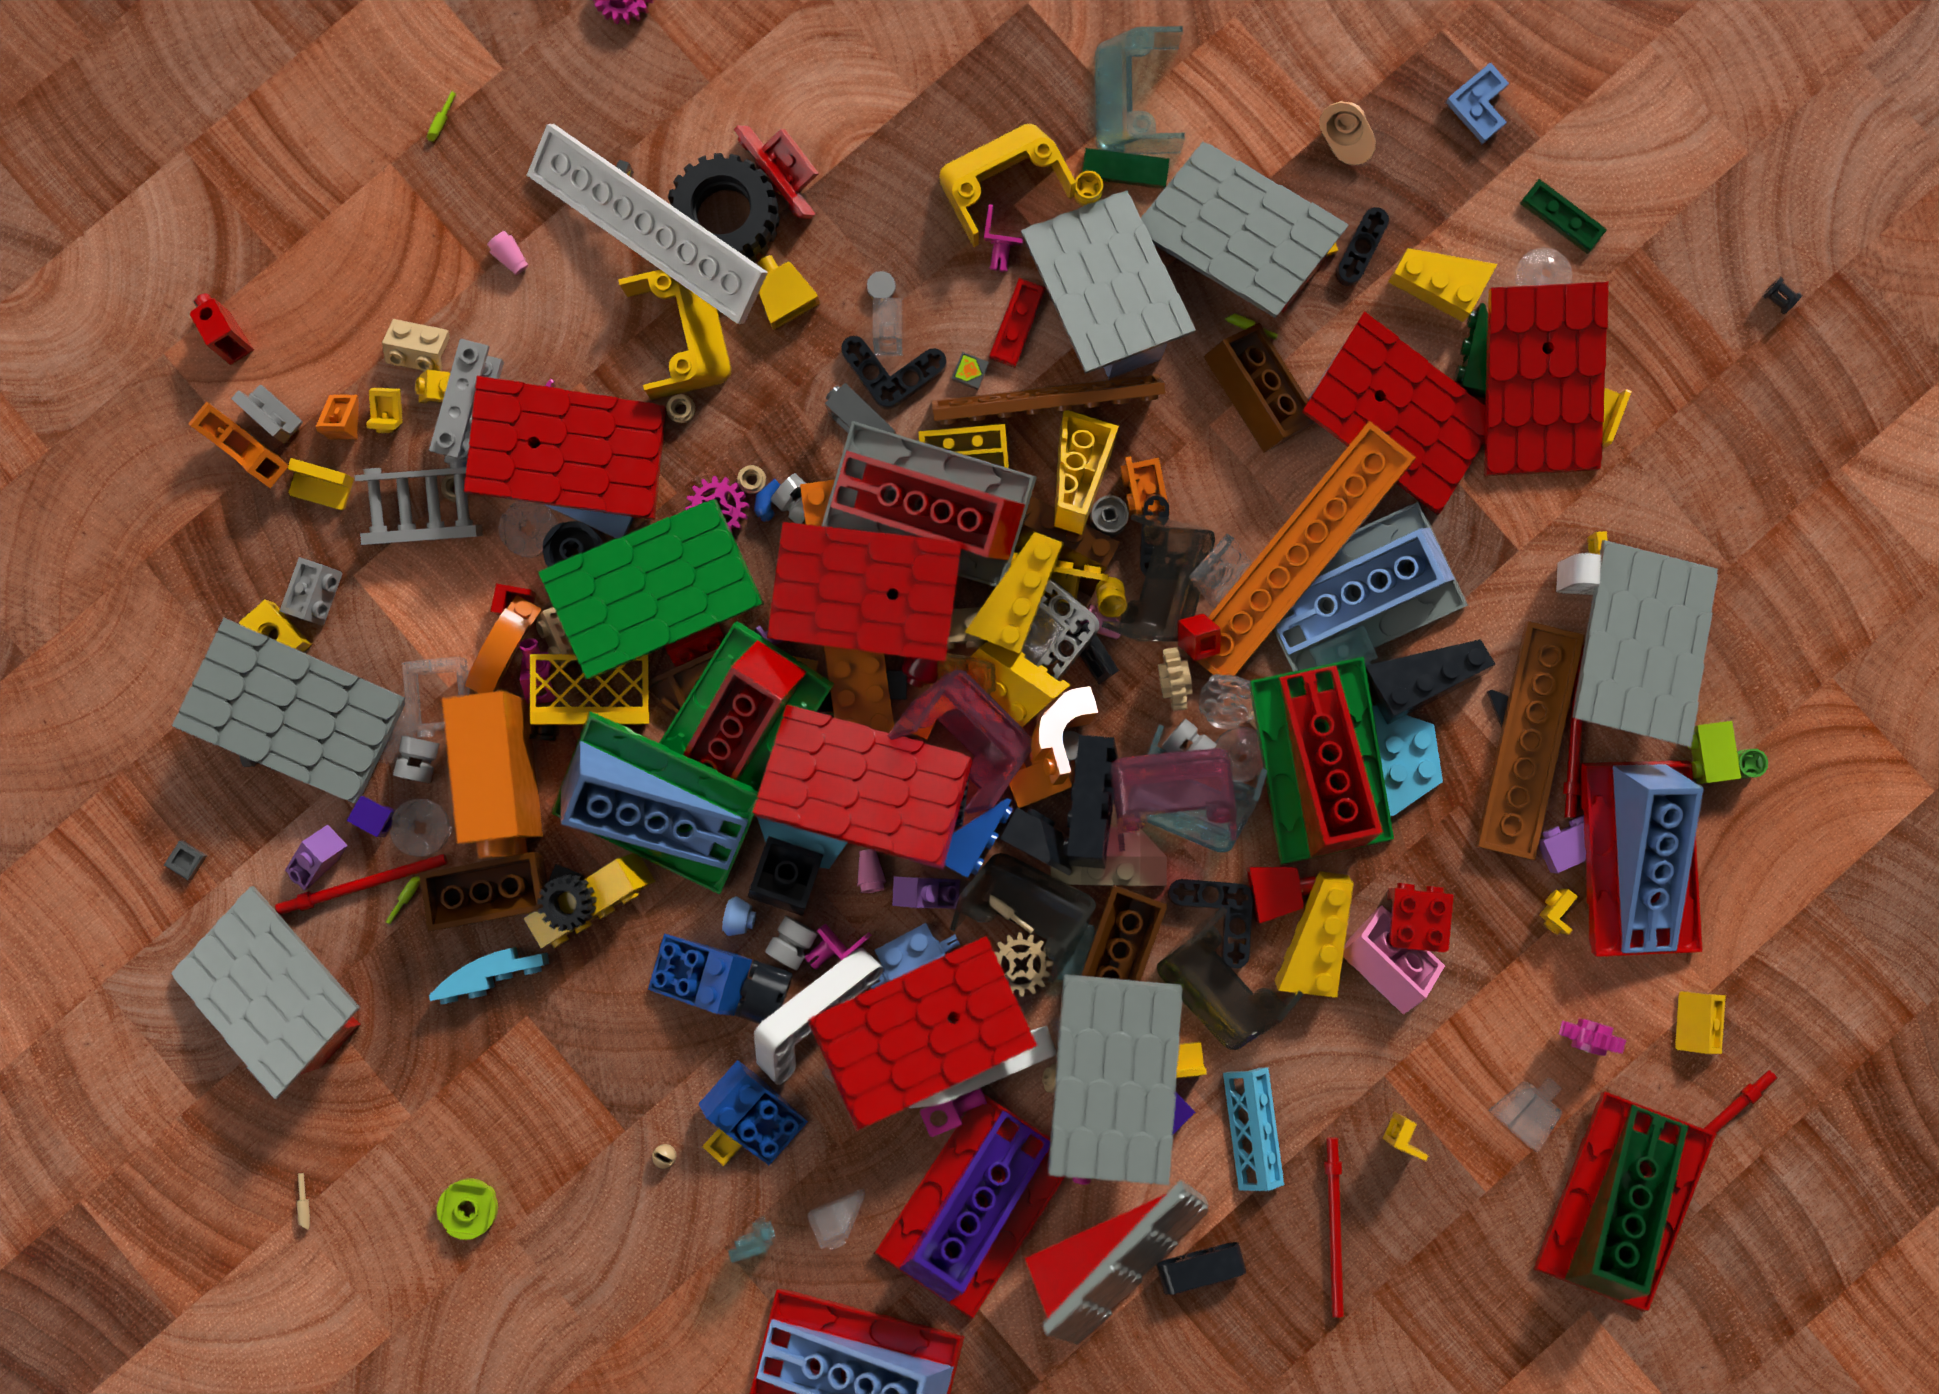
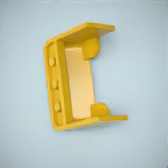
(962, 176)
(707, 356)

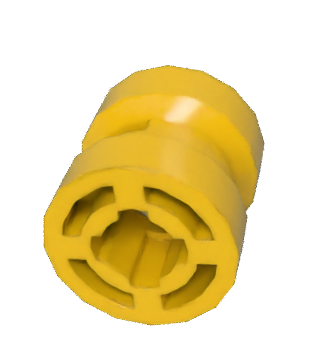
(1088, 183)
(1111, 597)

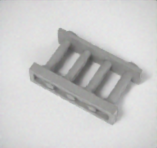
(455, 416)
(407, 530)

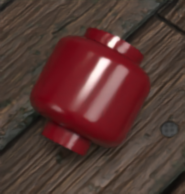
(920, 671)

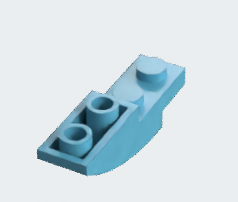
(479, 974)

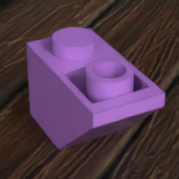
(1564, 847)
(315, 857)
(925, 892)

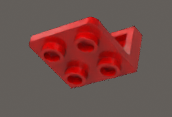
(1420, 918)

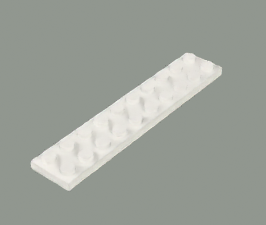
(647, 224)

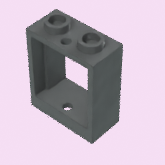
(847, 406)

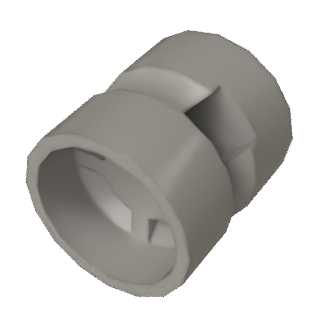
(784, 498)
(1109, 515)
(1189, 731)
(419, 749)
(791, 942)

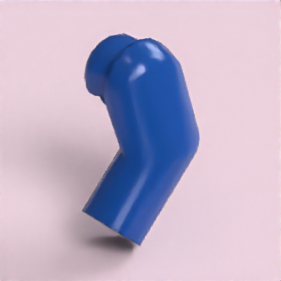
(763, 501)

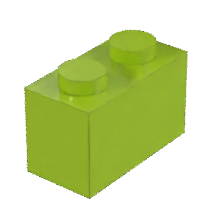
(1714, 753)

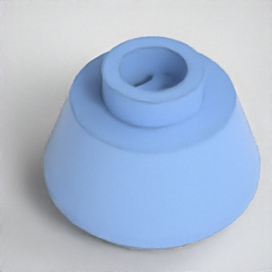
(738, 917)

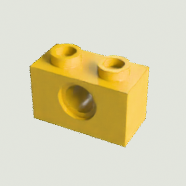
(268, 617)

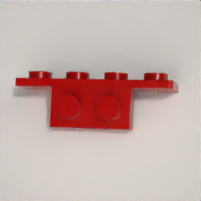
(783, 164)

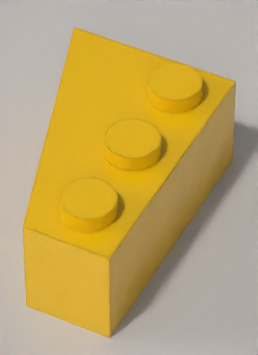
(1443, 280)
(979, 442)
(1020, 685)

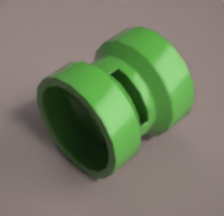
(1754, 763)

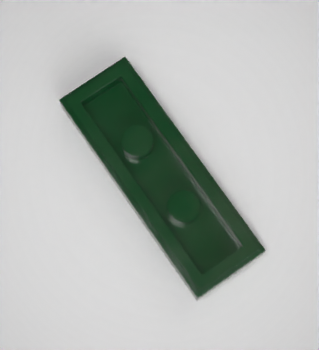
(1127, 168)
(1563, 216)

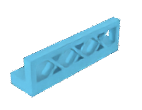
(1259, 1129)

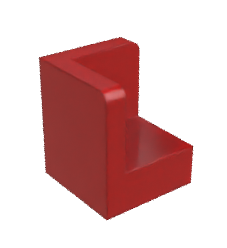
(505, 594)
(1199, 637)

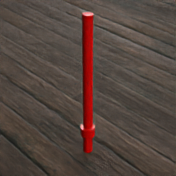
(1572, 787)
(308, 900)
(1750, 1094)
(1333, 1169)

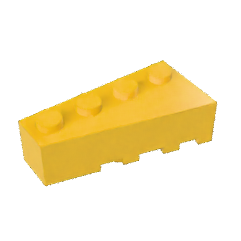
(1082, 461)
(1017, 597)
(611, 885)
(1319, 939)

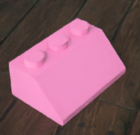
(1397, 973)

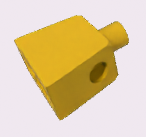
(785, 292)

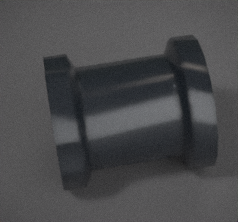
(1779, 286)
(543, 732)

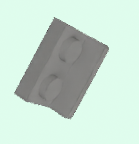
(269, 412)
(311, 591)

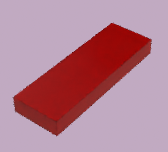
(1017, 323)

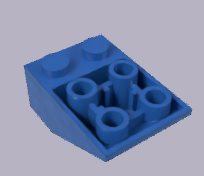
(972, 839)
(699, 975)
(752, 1113)

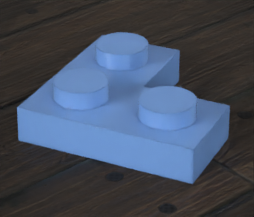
(1473, 104)

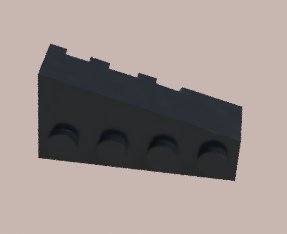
(1421, 678)
(1091, 803)

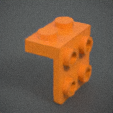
(1143, 480)

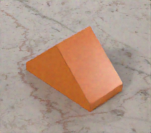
(339, 417)

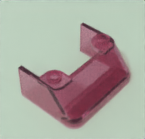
(979, 725)
(1173, 785)

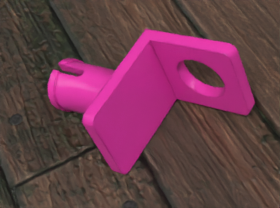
(1001, 245)
(528, 647)
(830, 946)
(954, 1111)

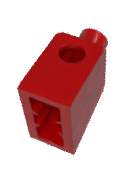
(214, 325)
(1277, 891)

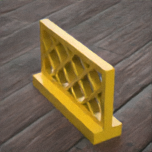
(578, 715)

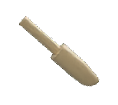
(1008, 912)
(303, 1204)

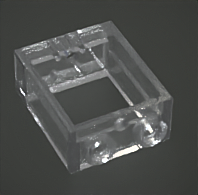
(411, 689)

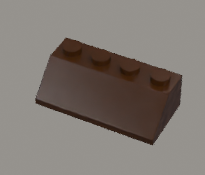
(1260, 386)
(1090, 548)
(483, 890)
(1124, 936)

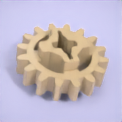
(1175, 679)
(1030, 973)

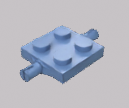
(911, 952)

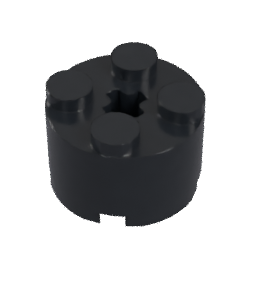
(566, 536)
(763, 992)

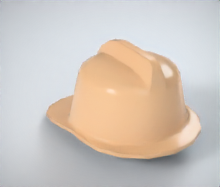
(1348, 132)

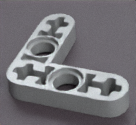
(1071, 624)

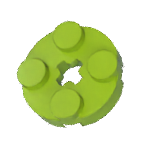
(457, 1194)

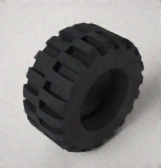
(737, 176)

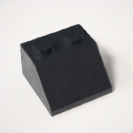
(1037, 837)
(785, 876)

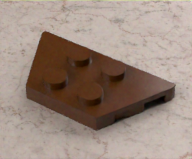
(676, 684)

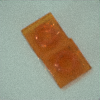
(979, 670)

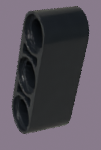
(1201, 1268)

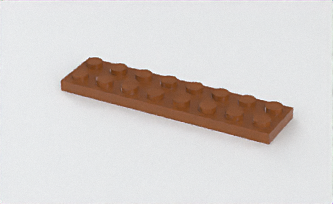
(1060, 397)
(1530, 740)

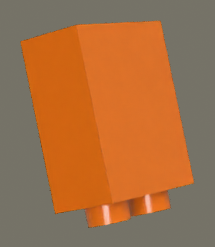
(492, 772)

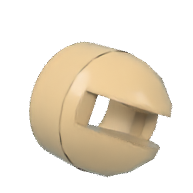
(667, 1151)

